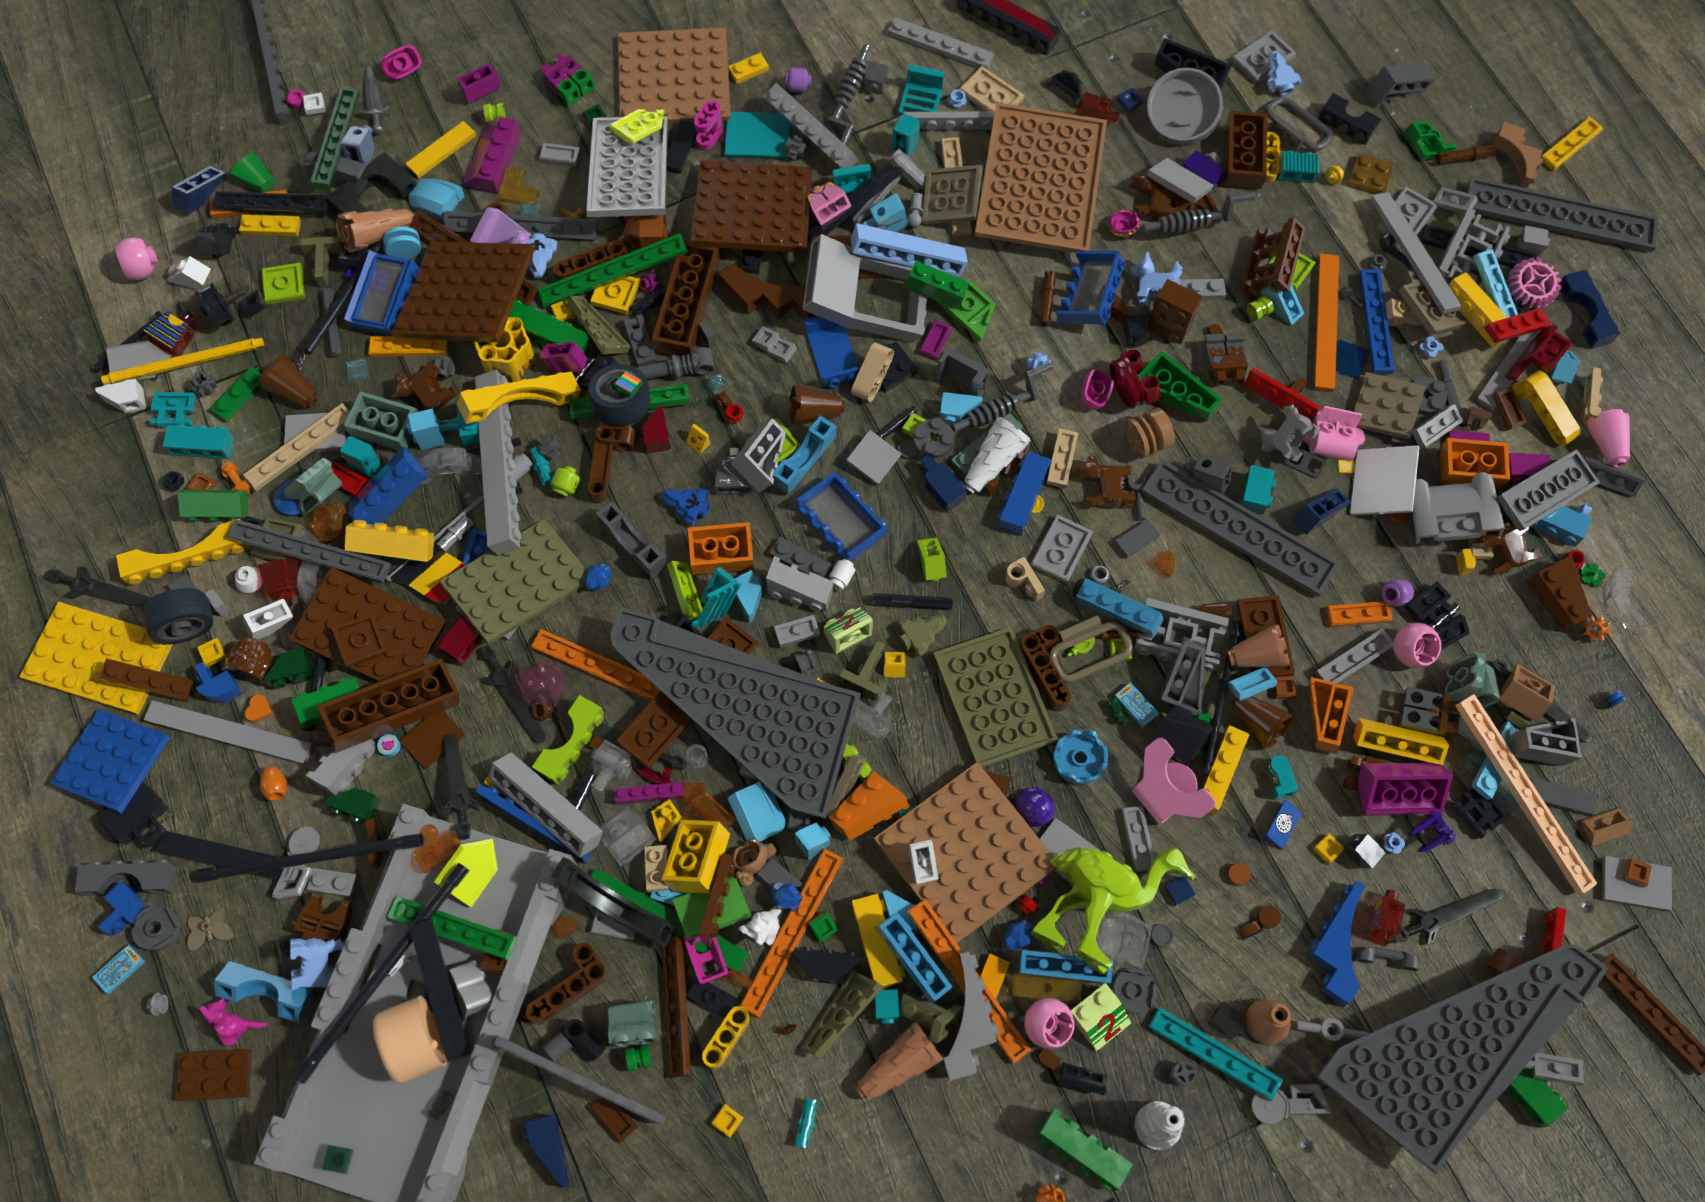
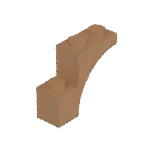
(1526, 158)

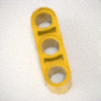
(727, 1025)

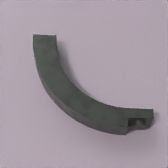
(612, 904)

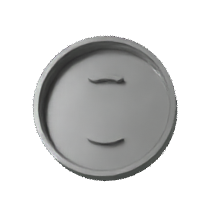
(1184, 106)

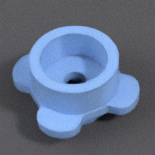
(1429, 351)

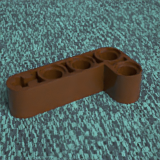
(589, 259)
(1049, 670)
(564, 988)

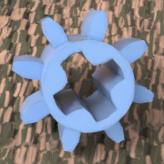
(1037, 360)

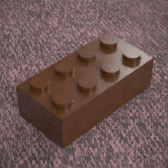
(1245, 149)

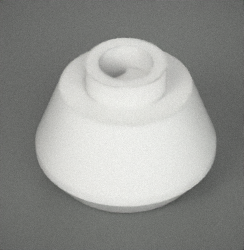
(248, 579)

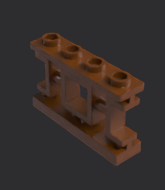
(1276, 275)

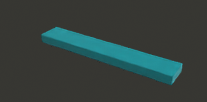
(1215, 1054)

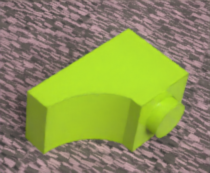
(932, 559)

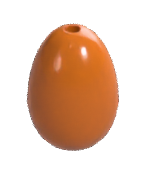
(273, 783)

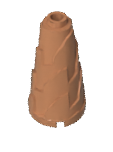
(369, 227)
(907, 1057)

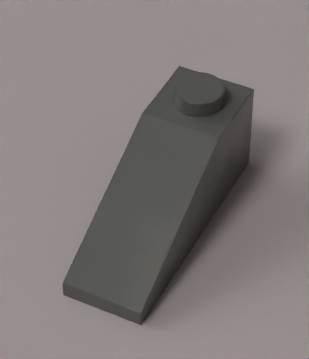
(346, 168)

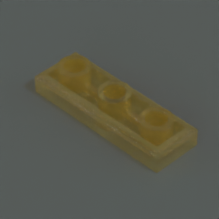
(1060, 988)

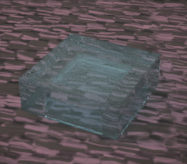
(357, 370)

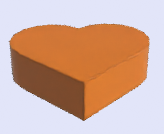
(258, 709)

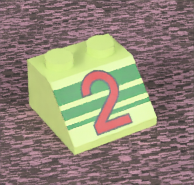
(848, 630)
(1100, 1017)

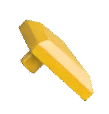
(665, 819)

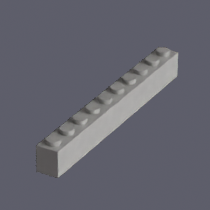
(498, 473)

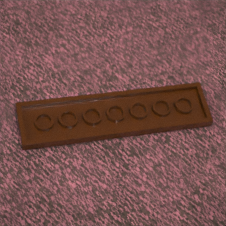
(662, 719)

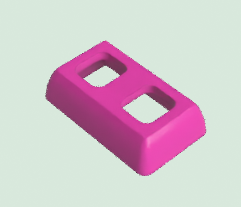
(698, 959)

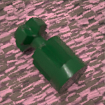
(1115, 710)

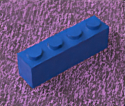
(1024, 493)

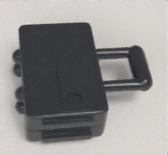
(138, 815)

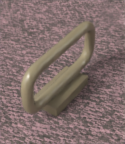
(1083, 632)

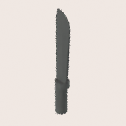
(1449, 387)

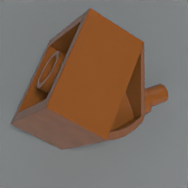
(644, 230)

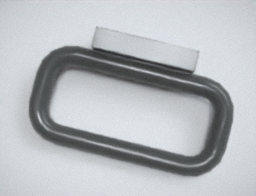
(1288, 134)

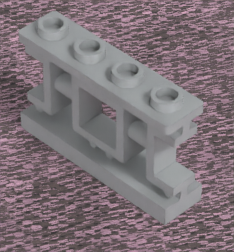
(1458, 246)
(1184, 619)

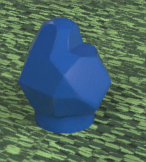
(598, 577)
(786, 896)
(1018, 935)

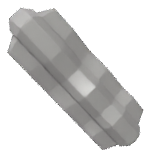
(908, 169)

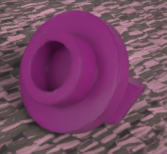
(647, 283)

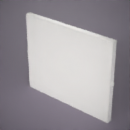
(1384, 480)

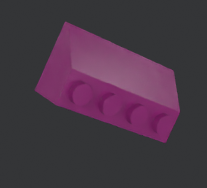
(493, 155)
(1403, 788)

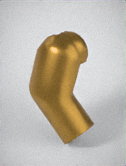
(581, 213)

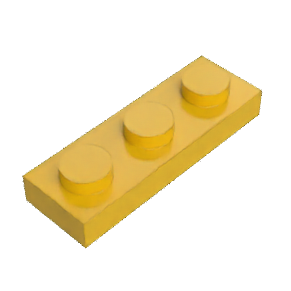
(270, 225)

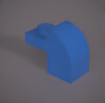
(219, 688)
(127, 905)

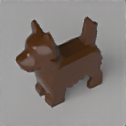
(1159, 197)
(425, 388)
(1110, 483)
(1510, 547)

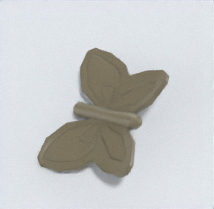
(202, 928)

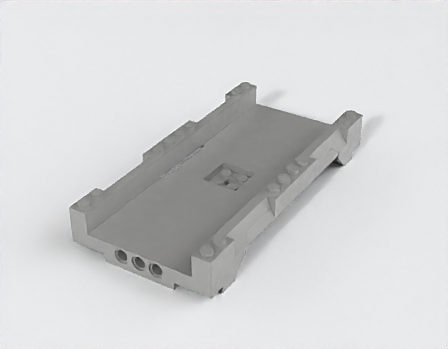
(350, 1095)

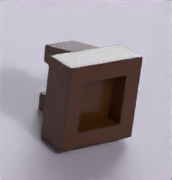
(1476, 413)

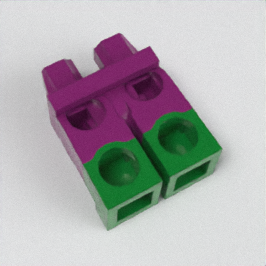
(568, 79)

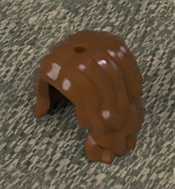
(251, 657)

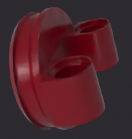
(1127, 383)

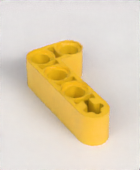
(1548, 405)

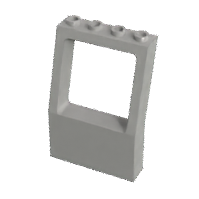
(833, 288)

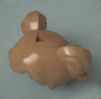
(751, 850)

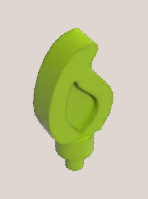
(1082, 648)

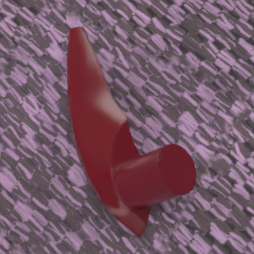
(655, 777)

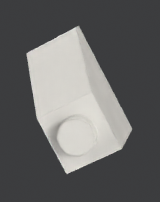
(267, 619)

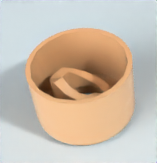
(408, 1040)

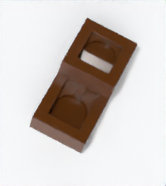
(1119, 310)
(375, 835)

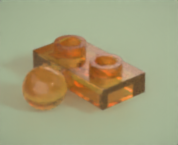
(438, 849)

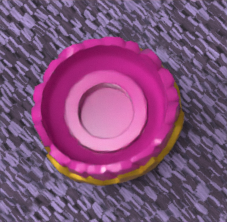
(1124, 223)

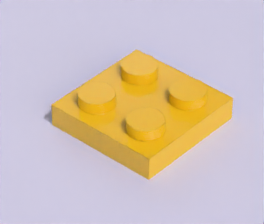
(616, 295)

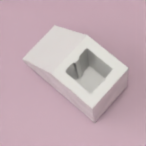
(188, 273)
(125, 395)

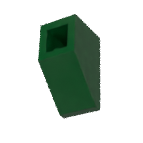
(290, 668)
(354, 803)

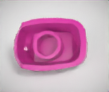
(400, 62)
(1096, 389)

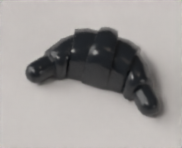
(1069, 83)

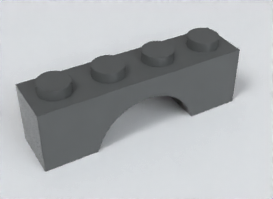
(621, 530)
(98, 878)

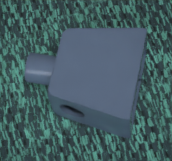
(358, 144)

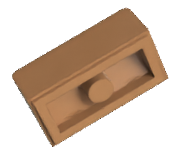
(1606, 826)

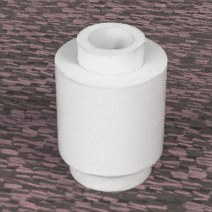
(842, 574)

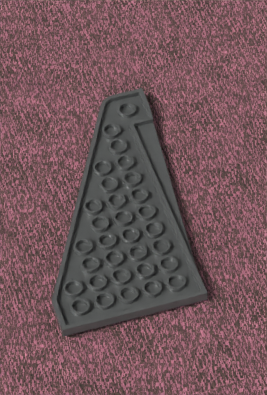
(765, 715)
(1450, 1062)

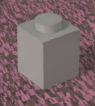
(1533, 240)

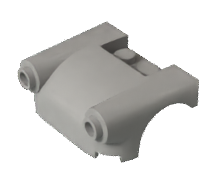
(1456, 510)

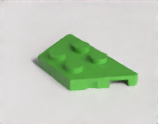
(974, 311)

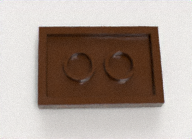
(213, 1075)

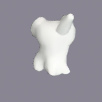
(763, 926)

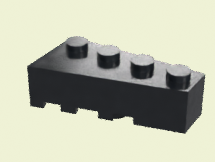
(1177, 56)

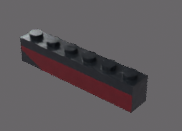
(1014, 22)

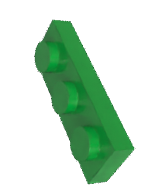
(238, 395)

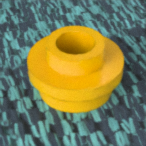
(1334, 174)

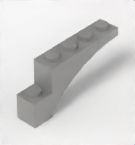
(976, 1025)

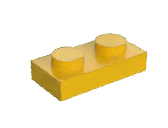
(748, 68)

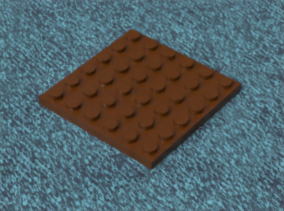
(752, 206)
(463, 291)

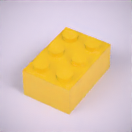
(695, 856)

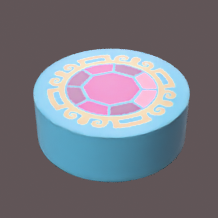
(388, 745)

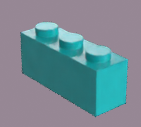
(198, 441)

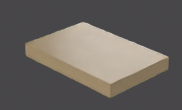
(987, 89)

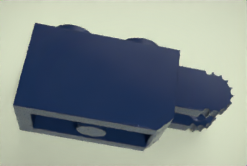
(942, 484)

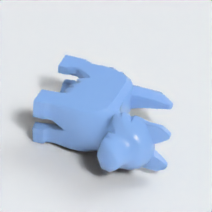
(1151, 281)
(314, 962)

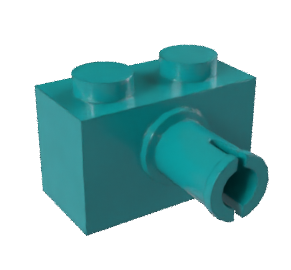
(468, 432)

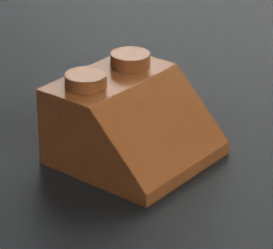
(1527, 693)

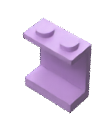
(499, 228)

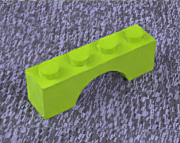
(555, 763)

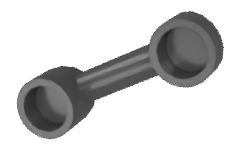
(1408, 961)

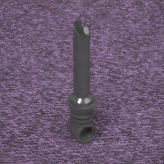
(700, 361)

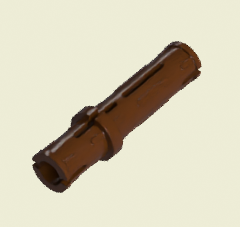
(1466, 154)
(1048, 291)

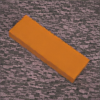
(1358, 614)

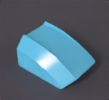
(435, 197)
(757, 812)

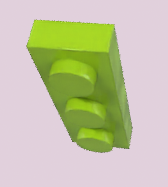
(685, 589)

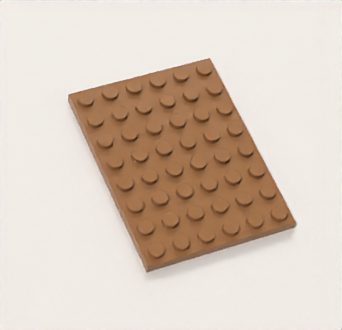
(1041, 178)

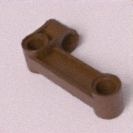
(620, 439)

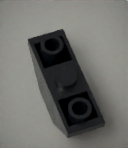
(215, 238)
(825, 965)

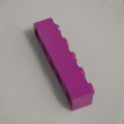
(649, 793)

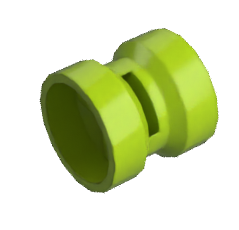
(492, 112)
(1261, 307)

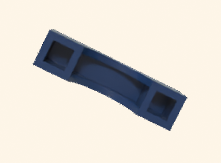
(1579, 288)

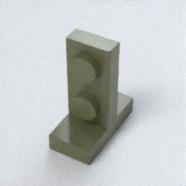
(320, 249)
(861, 683)
(930, 1015)

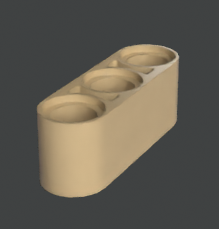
(872, 372)

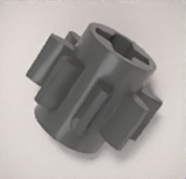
(795, 147)
(445, 365)
(203, 383)
(550, 446)

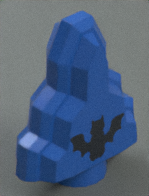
(688, 504)

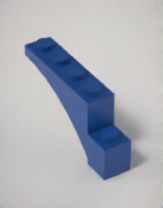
(1334, 948)

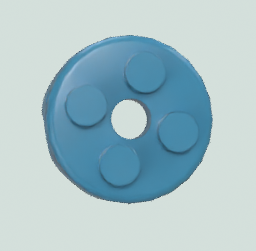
(1084, 743)

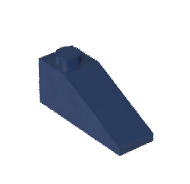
(196, 189)
(1321, 510)
(546, 1142)

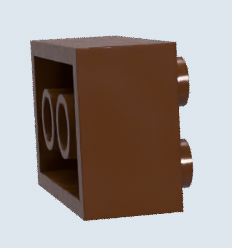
(1174, 311)

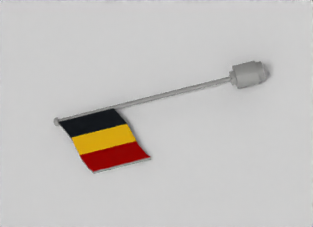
(426, 576)

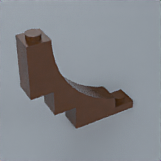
(753, 293)

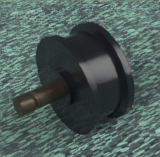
(216, 305)

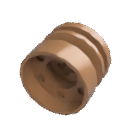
(1149, 433)

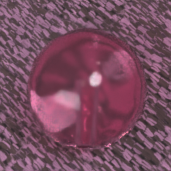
(544, 684)

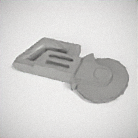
(302, 841)
(1280, 1107)

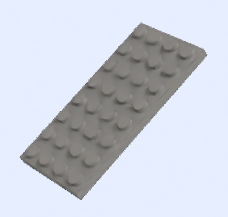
(626, 176)

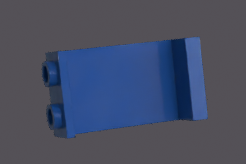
(831, 352)

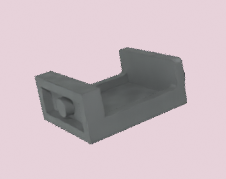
(963, 370)

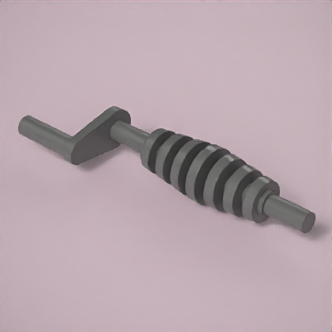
(848, 89)
(1191, 219)
(1000, 407)

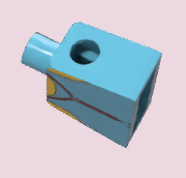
(888, 215)

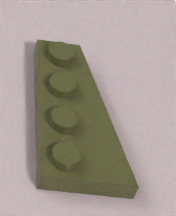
(601, 332)
(843, 1010)

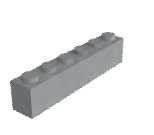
(810, 127)
(545, 804)

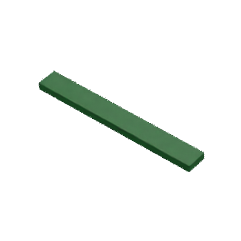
(612, 270)
(732, 954)

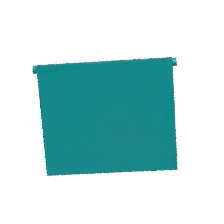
(756, 135)

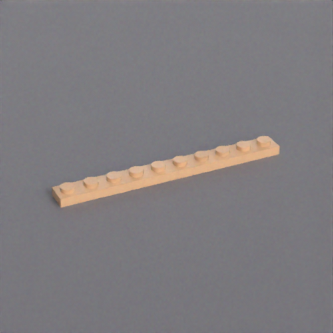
(1526, 795)

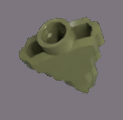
(920, 633)

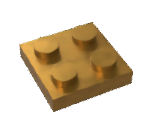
(1370, 174)

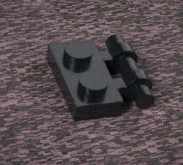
(596, 364)
(1429, 601)
(1489, 811)

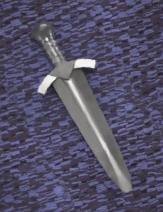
(374, 107)

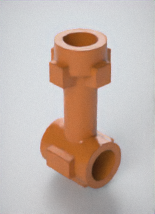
(229, 470)

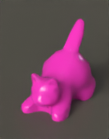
(227, 1025)

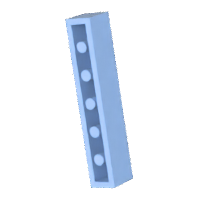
(907, 249)

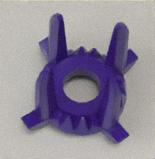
(1439, 824)

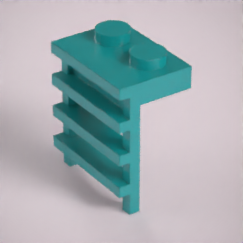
(923, 83)
(851, 178)
(717, 597)

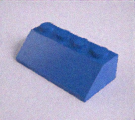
(387, 489)

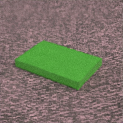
(693, 906)

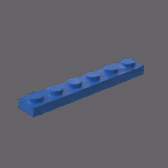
(1376, 321)
(509, 807)

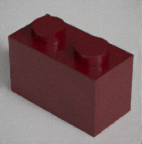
(460, 640)

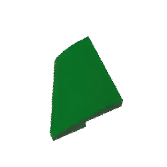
(1427, 140)
(253, 173)

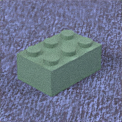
(379, 421)

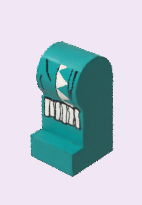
(1282, 777)

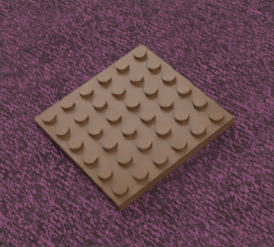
(674, 72)
(980, 851)

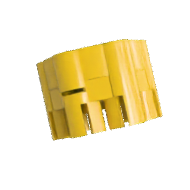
(511, 358)

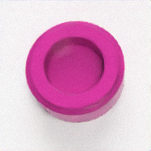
(295, 99)

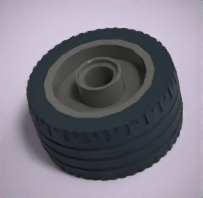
(614, 406)
(177, 616)

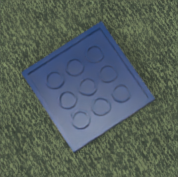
(110, 760)

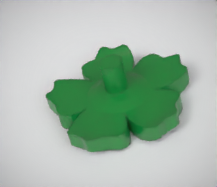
(1592, 575)

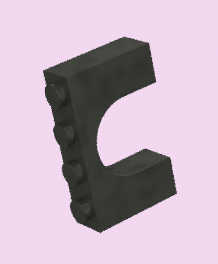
(380, 171)

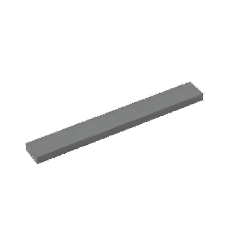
(1415, 253)
(228, 732)

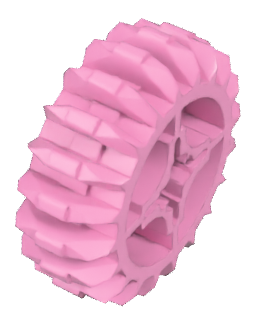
(1533, 293)

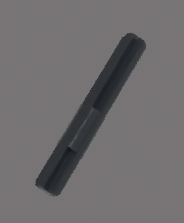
(899, 600)

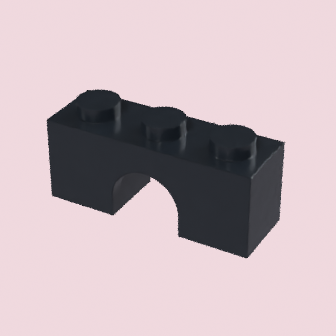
(1359, 128)

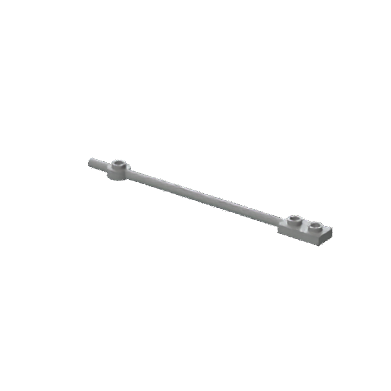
(1542, 1065)

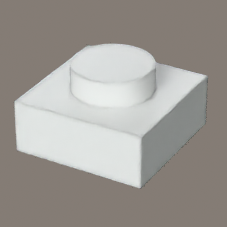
(314, 103)

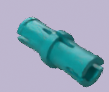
(541, 466)
(806, 1123)

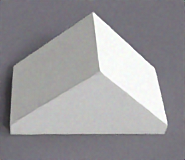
(923, 861)

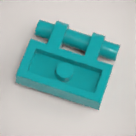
(172, 403)

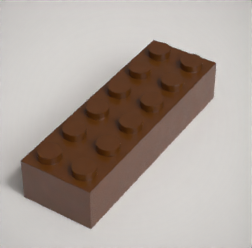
(686, 300)
(388, 705)

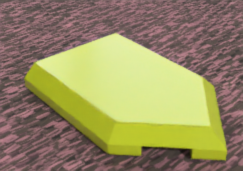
(637, 125)
(482, 863)

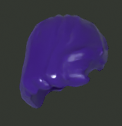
(1035, 807)

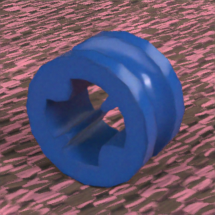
(1615, 699)

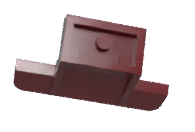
(1543, 351)

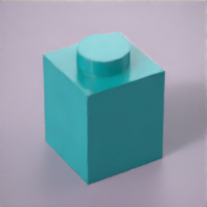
(887, 1006)

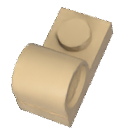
(1027, 577)

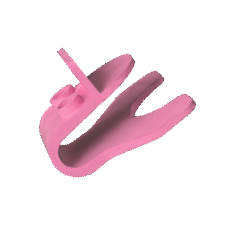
(1338, 434)
(1170, 786)

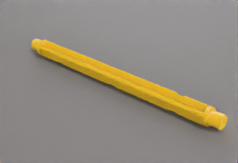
(182, 361)

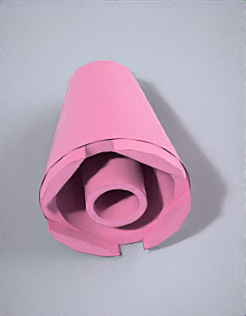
(1612, 436)

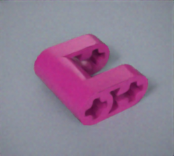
(713, 125)

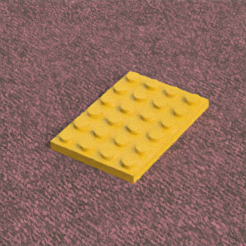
(75, 649)

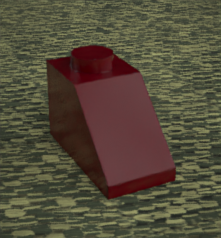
(655, 433)

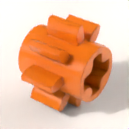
(1597, 623)
(1049, 1194)

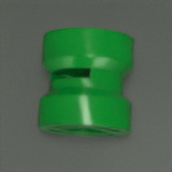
(638, 1058)

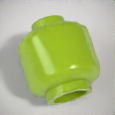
(565, 481)

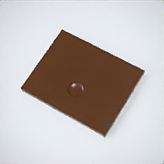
(427, 738)

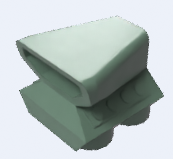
(313, 486)
(1472, 676)
(632, 1024)

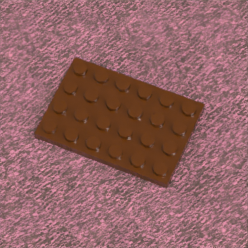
(404, 627)

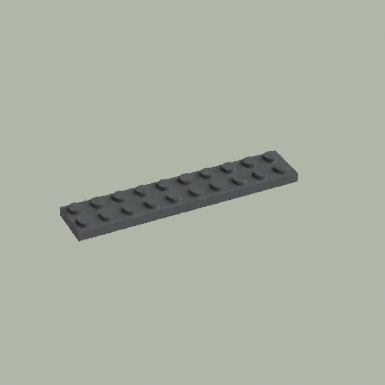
(1564, 214)
(1240, 528)

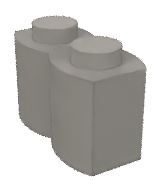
(470, 988)

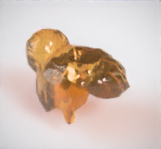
(328, 521)

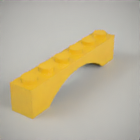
(479, 403)
(140, 565)

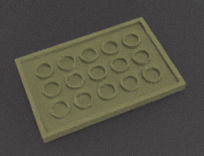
(515, 586)
(995, 697)

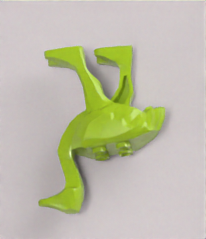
(1102, 886)

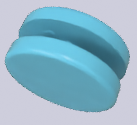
(402, 242)

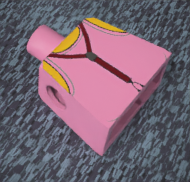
(828, 202)

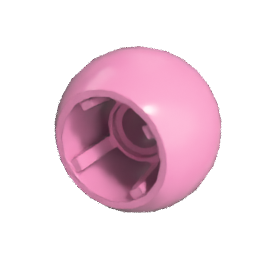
(136, 258)
(1417, 645)
(1049, 1023)

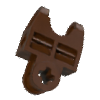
(326, 923)

